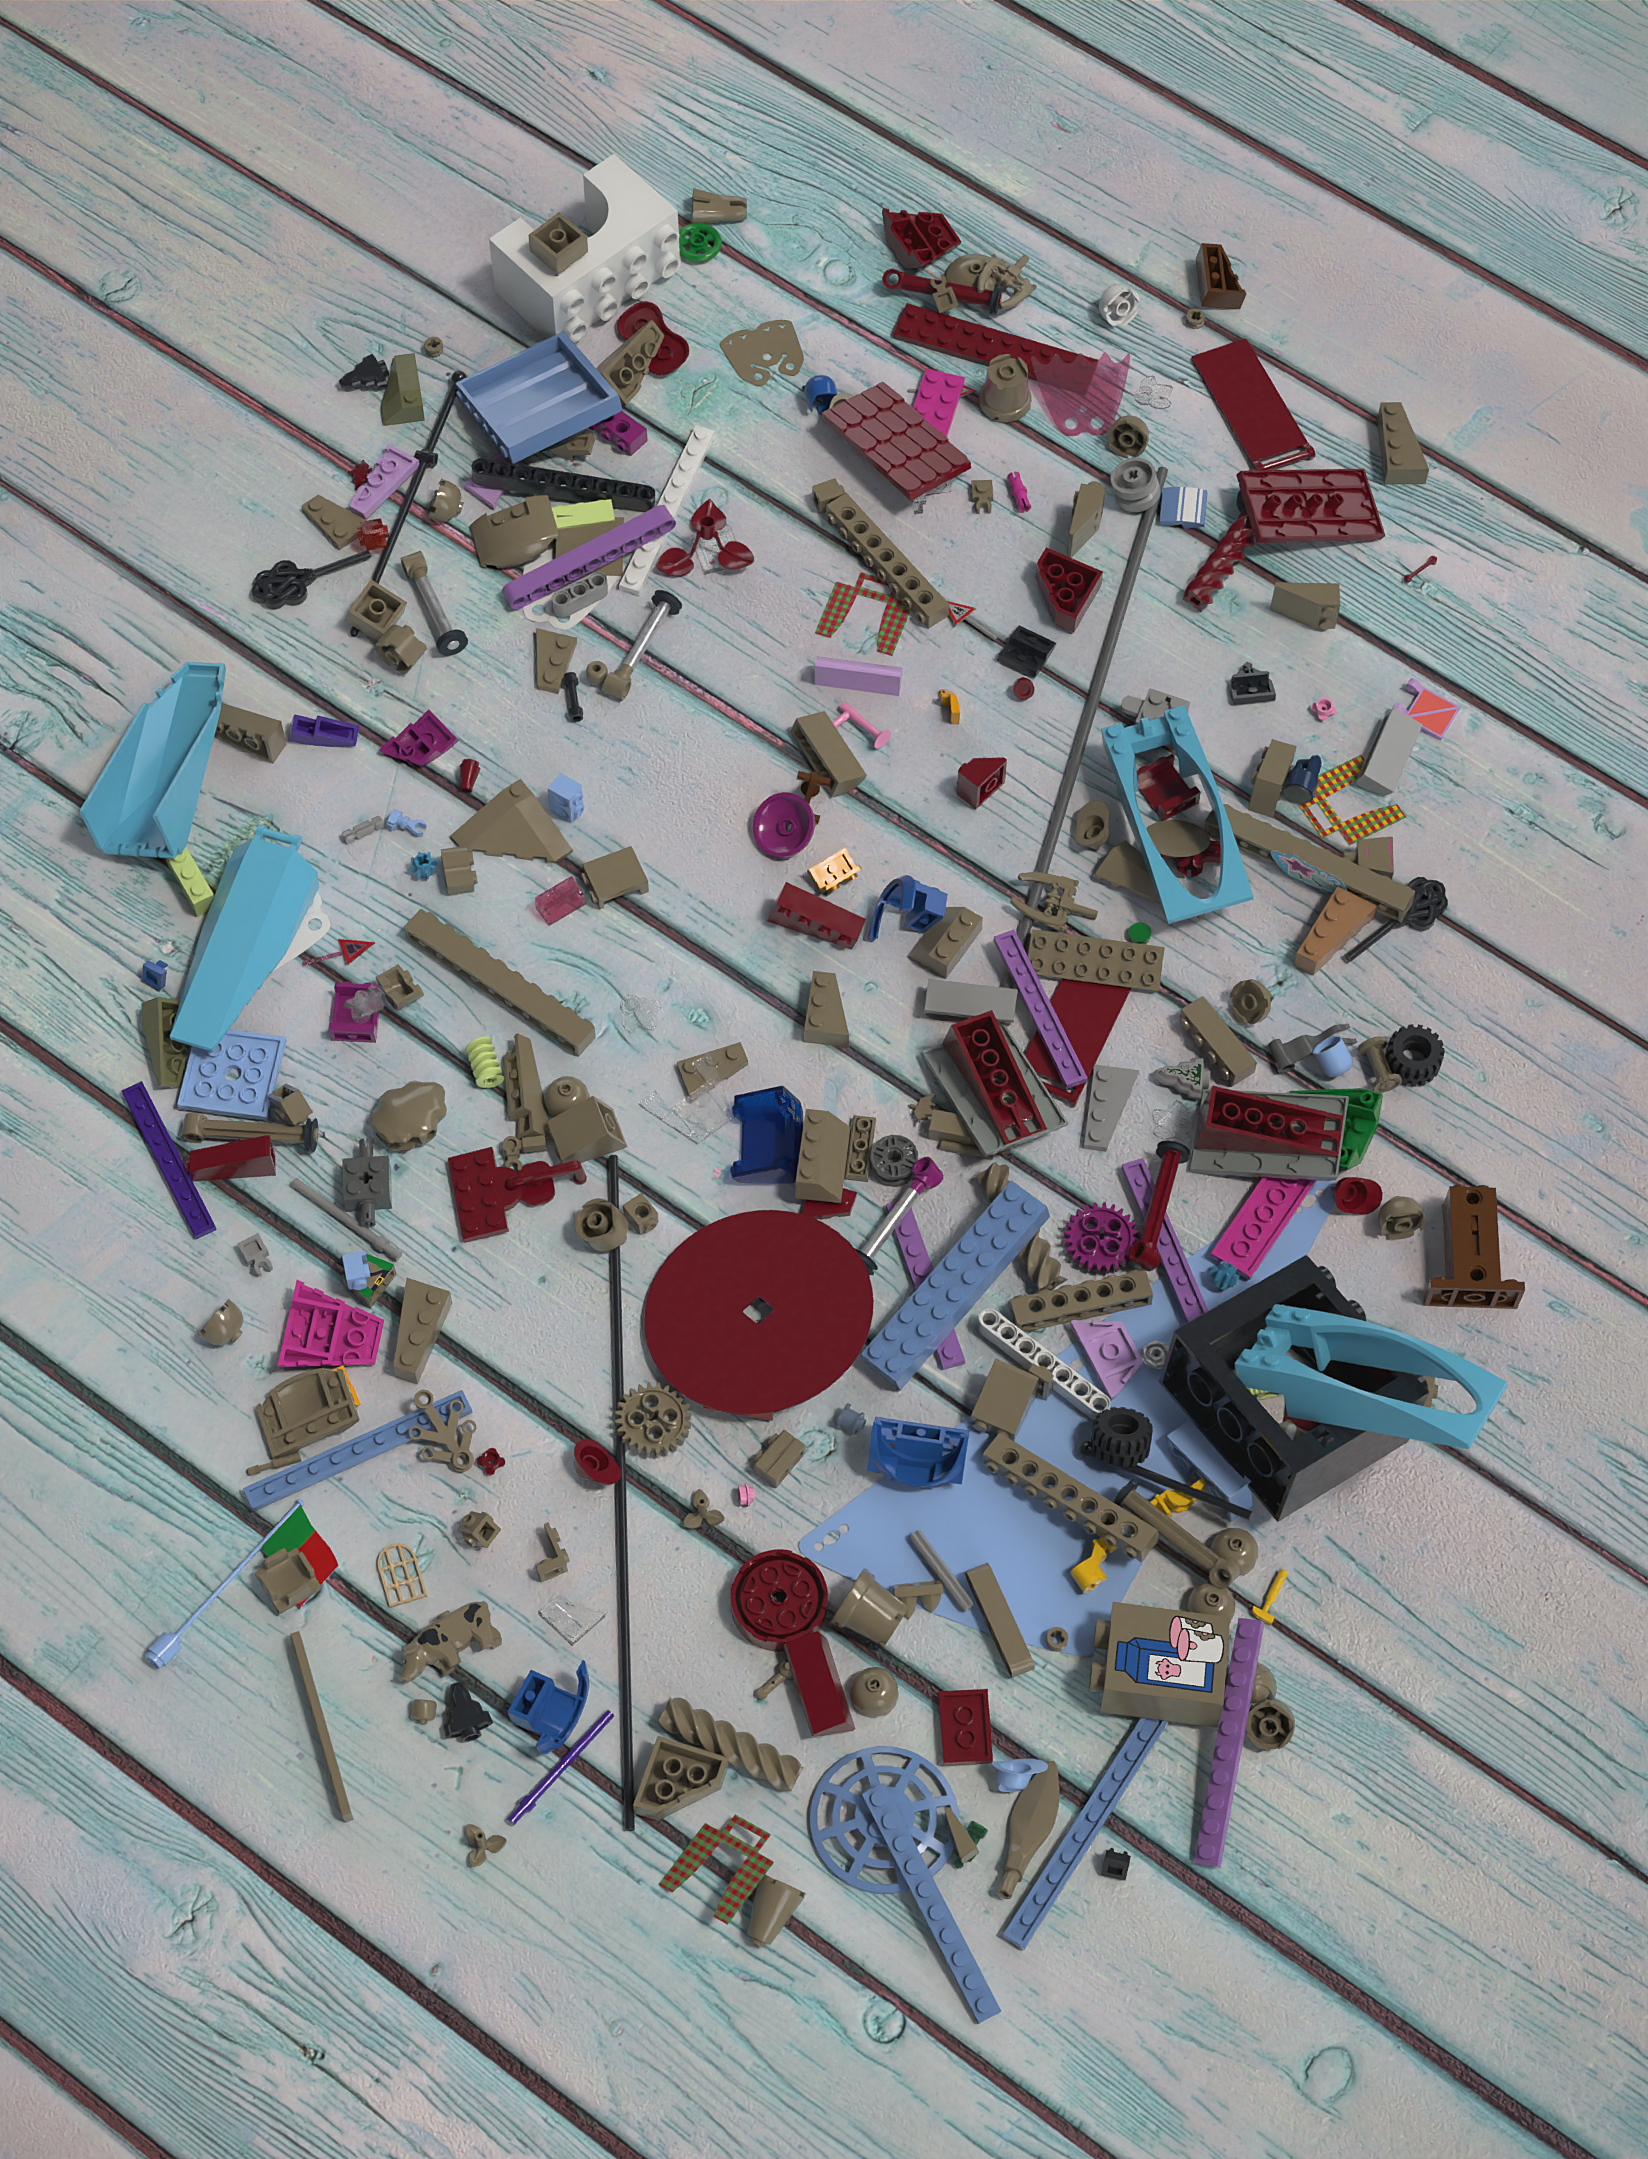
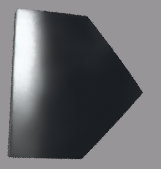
(1251, 686)

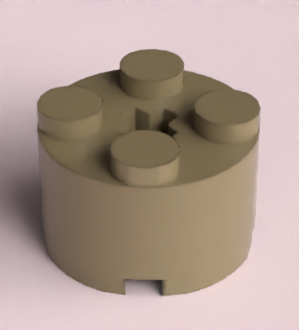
(400, 648)
(601, 1225)

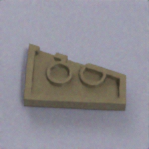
(333, 520)
(553, 659)
(726, 1060)

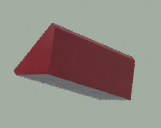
(819, 1685)

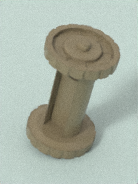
(1385, 1079)

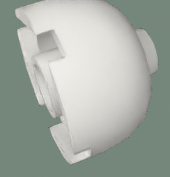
(1119, 304)

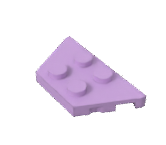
(1109, 1353)

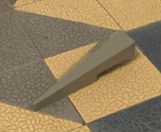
(1126, 868)

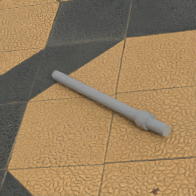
(380, 1243)

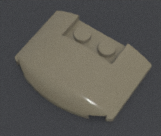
(515, 533)
(306, 1410)

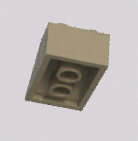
(1308, 603)

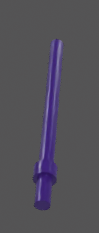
(527, 1803)

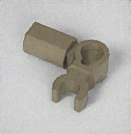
(513, 1146)

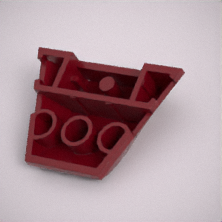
(918, 237)

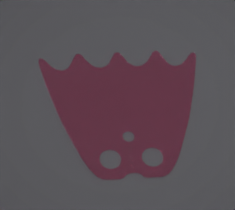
(1082, 383)

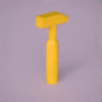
(1270, 1598)

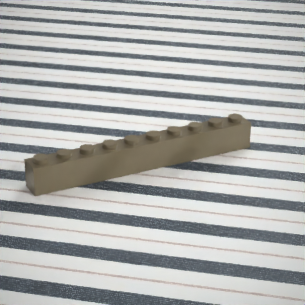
(1261, 838)
(500, 982)

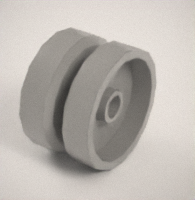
(1135, 485)

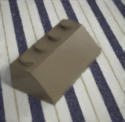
(822, 1157)

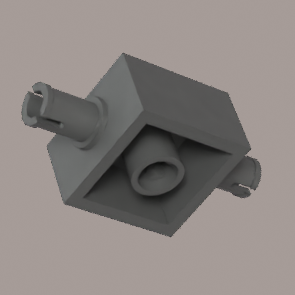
(367, 1183)

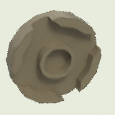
(1250, 1001)

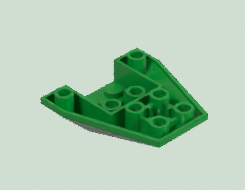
(1360, 1122)

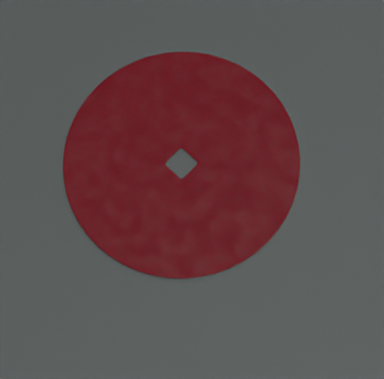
(797, 1351)

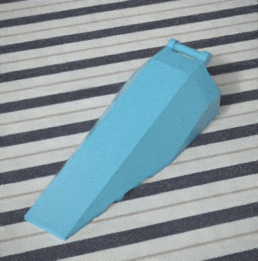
(244, 934)

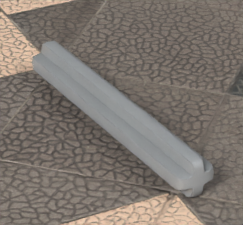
(941, 1571)

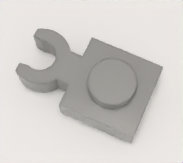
(255, 1252)

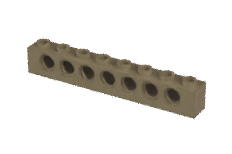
(850, 521)
(1135, 1547)

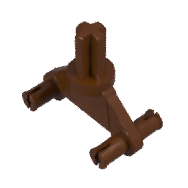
(811, 786)

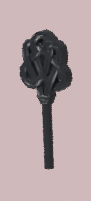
(292, 582)
(1419, 916)

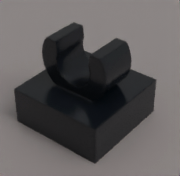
(1116, 1864)

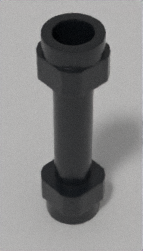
(575, 712)

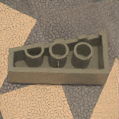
(251, 732)

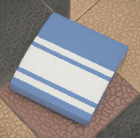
(1183, 507)

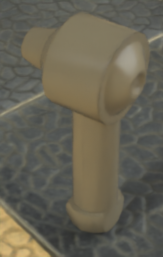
(784, 1674)

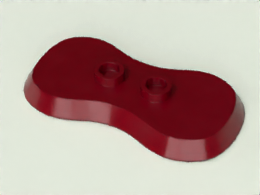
(673, 348)

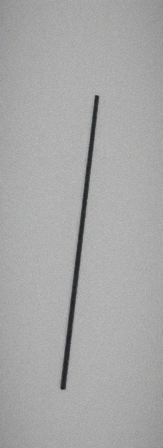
(622, 1520)

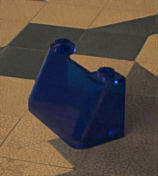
(769, 1136)

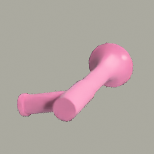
(880, 737)

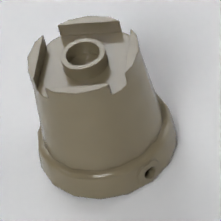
(1006, 390)
(870, 1610)

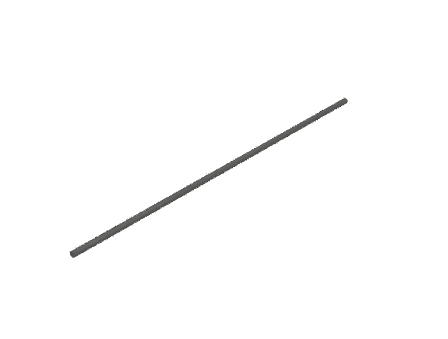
(1088, 717)

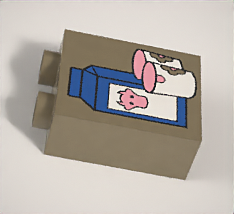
(1161, 1664)

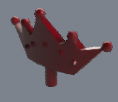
(360, 473)

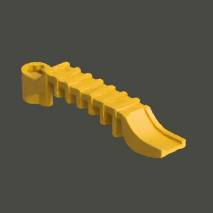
(1090, 1575)

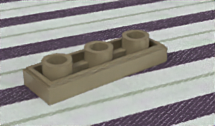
(859, 1158)

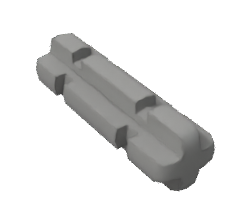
(363, 829)

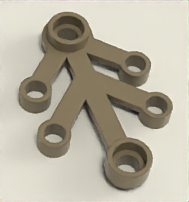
(445, 1434)

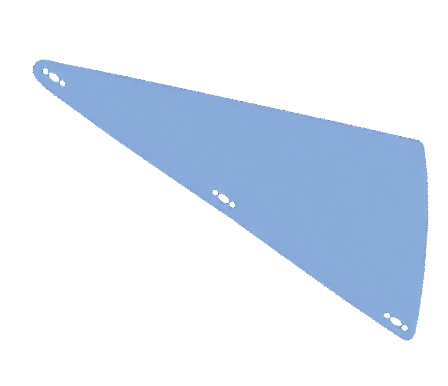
(1018, 1534)

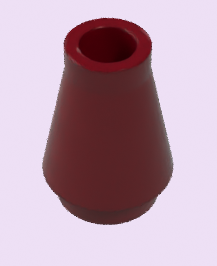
(469, 771)

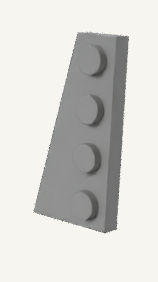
(1107, 1101)

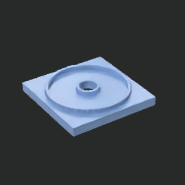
(253, 1055)

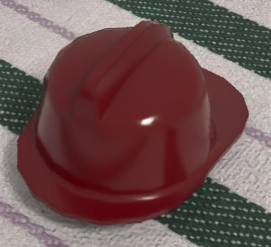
(1357, 1195)
(595, 1463)

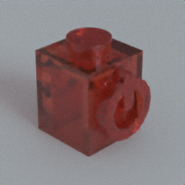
(373, 534)

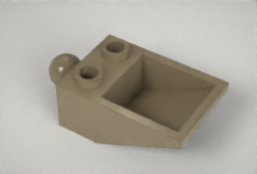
(1086, 515)

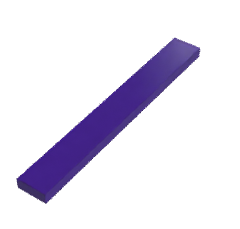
(169, 1160)

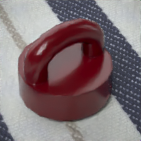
(1023, 688)

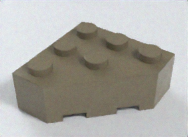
(677, 1778)

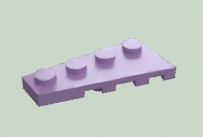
(383, 481)

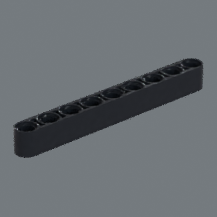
(554, 479)

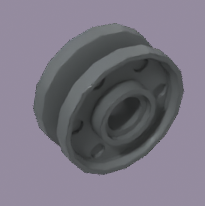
(893, 1148)

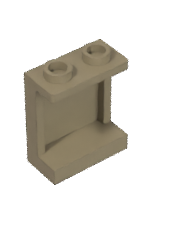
(614, 876)

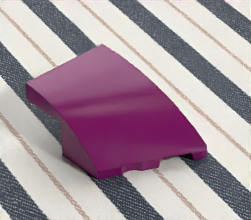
(421, 741)

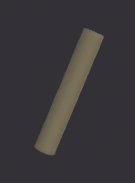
(962, 1148)

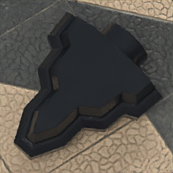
(366, 374)
(465, 1715)

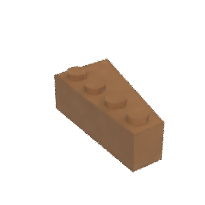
(1337, 924)

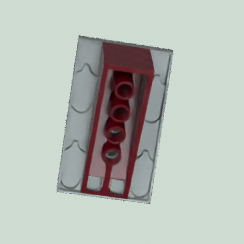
(992, 1085)
(1269, 1134)

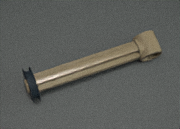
(197, 1128)
(1178, 1536)

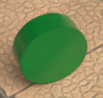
(1139, 933)

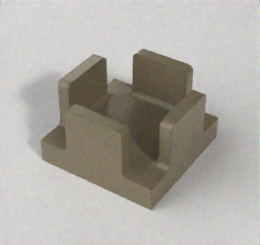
(287, 1579)

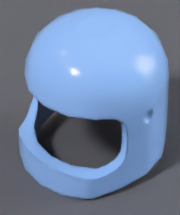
(1335, 1060)

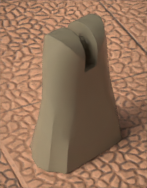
(713, 207)

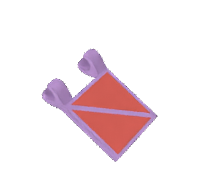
(1429, 709)

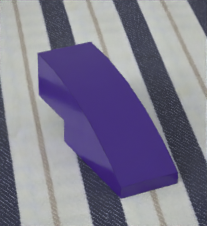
(322, 732)

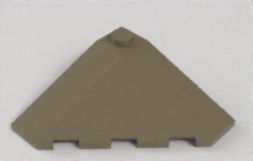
(513, 825)

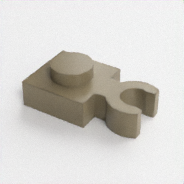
(945, 297)
(982, 494)

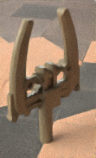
(1010, 275)
(1063, 904)

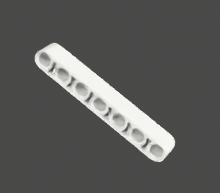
(1040, 1354)

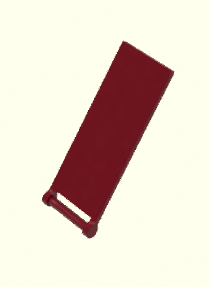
(1252, 405)
(1087, 1017)

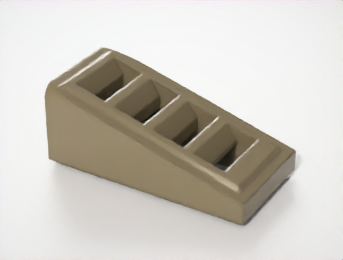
(964, 1844)

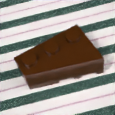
(1216, 279)

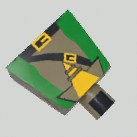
(380, 1277)

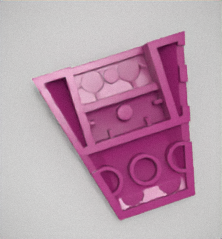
(328, 1332)

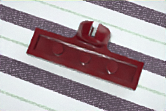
(1195, 862)

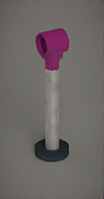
(926, 1176)

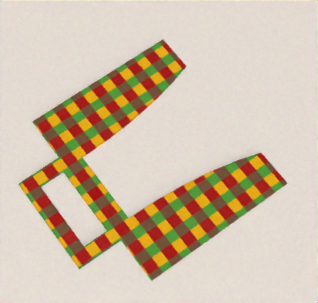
(1358, 826)

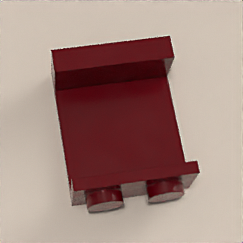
(1165, 788)

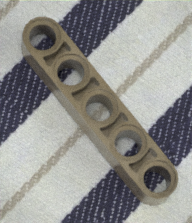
(999, 1620)

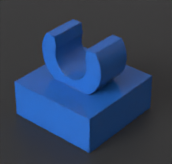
(155, 974)

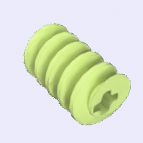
(484, 1062)

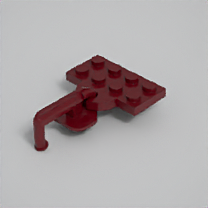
(483, 1193)

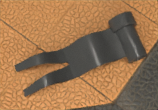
(1302, 1046)

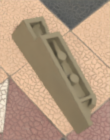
(524, 1090)

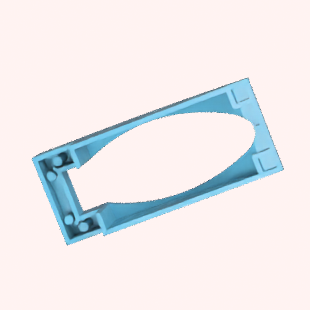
(1177, 729)
(1350, 1340)

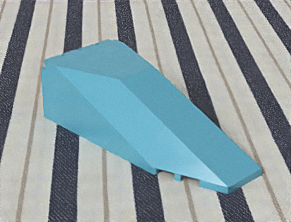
(157, 770)

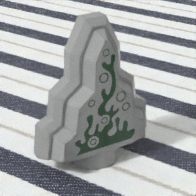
(1186, 1077)

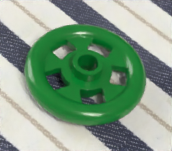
(699, 242)

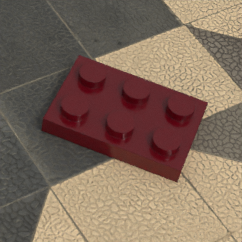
(965, 1727)

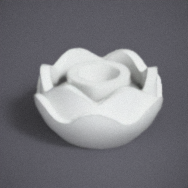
(1150, 1350)

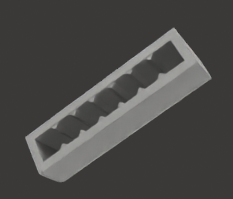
(1389, 753)
(970, 1000)

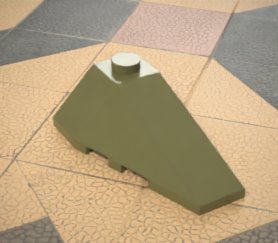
(166, 1054)

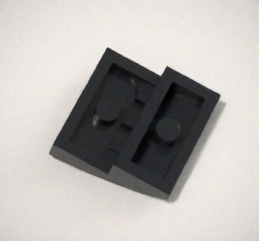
(1026, 651)

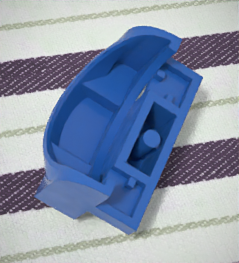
(917, 1452)

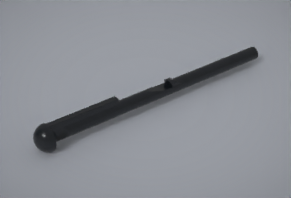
(1085, 1450)

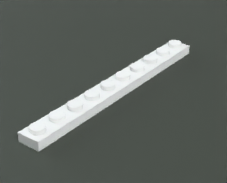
(672, 498)

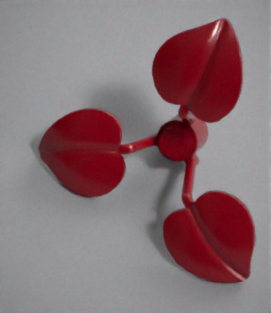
(707, 521)

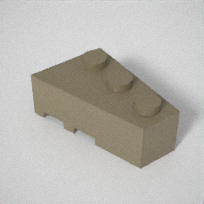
(825, 1012)

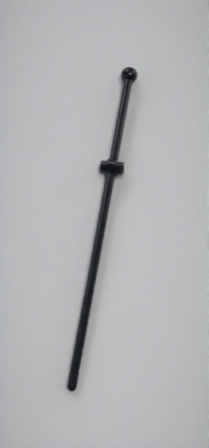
(426, 458)

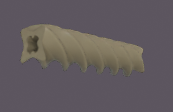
(1041, 1267)
(740, 1748)

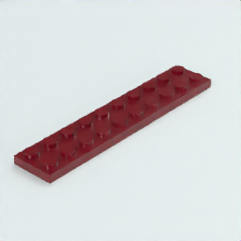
(971, 340)

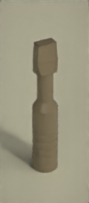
(276, 1463)

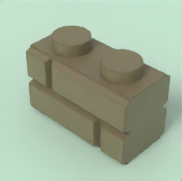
(779, 1458)

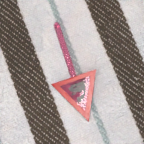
(350, 949)

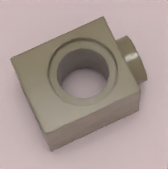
(825, 493)
(641, 1205)

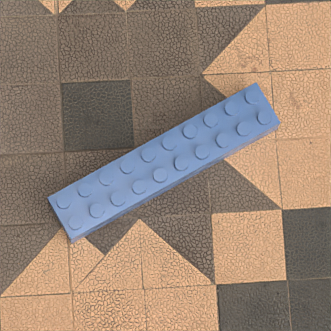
(955, 1285)

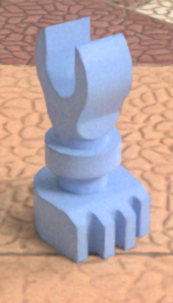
(396, 819)

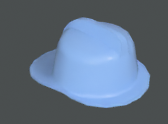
(1016, 1773)

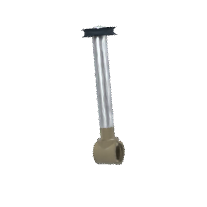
(451, 640)
(619, 682)

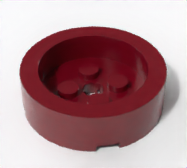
(774, 1623)

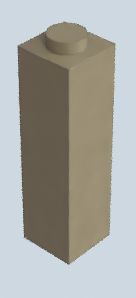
(950, 1128)

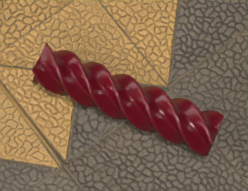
(1220, 562)

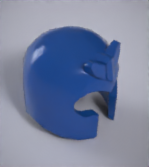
(821, 388)

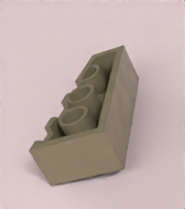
(1399, 448)
(420, 1324)

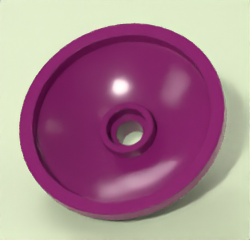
(772, 822)

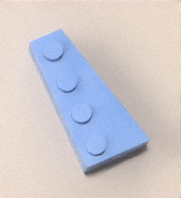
(1199, 1455)

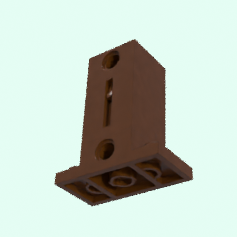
(1472, 1254)

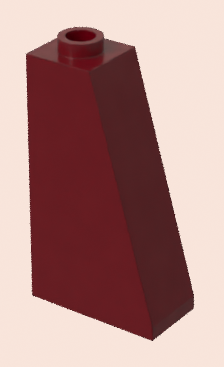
(233, 1160)

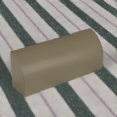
(828, 752)

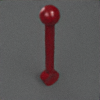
(1432, 561)

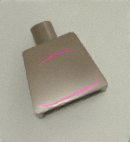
(1374, 854)

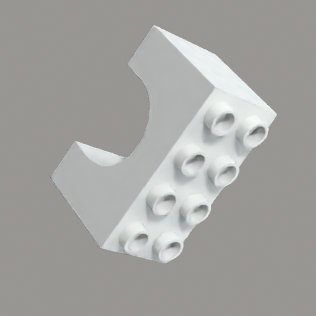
(629, 250)

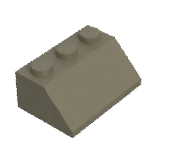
(947, 940)

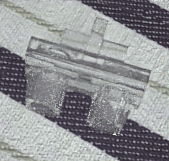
(365, 1004)

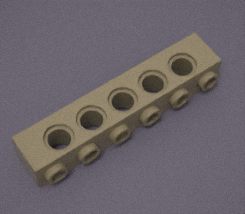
(1116, 1301)

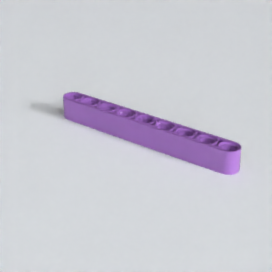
(588, 557)

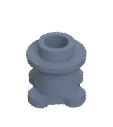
(851, 1419)

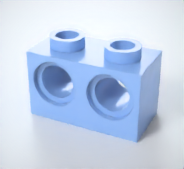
(566, 798)

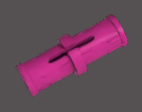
(1019, 492)

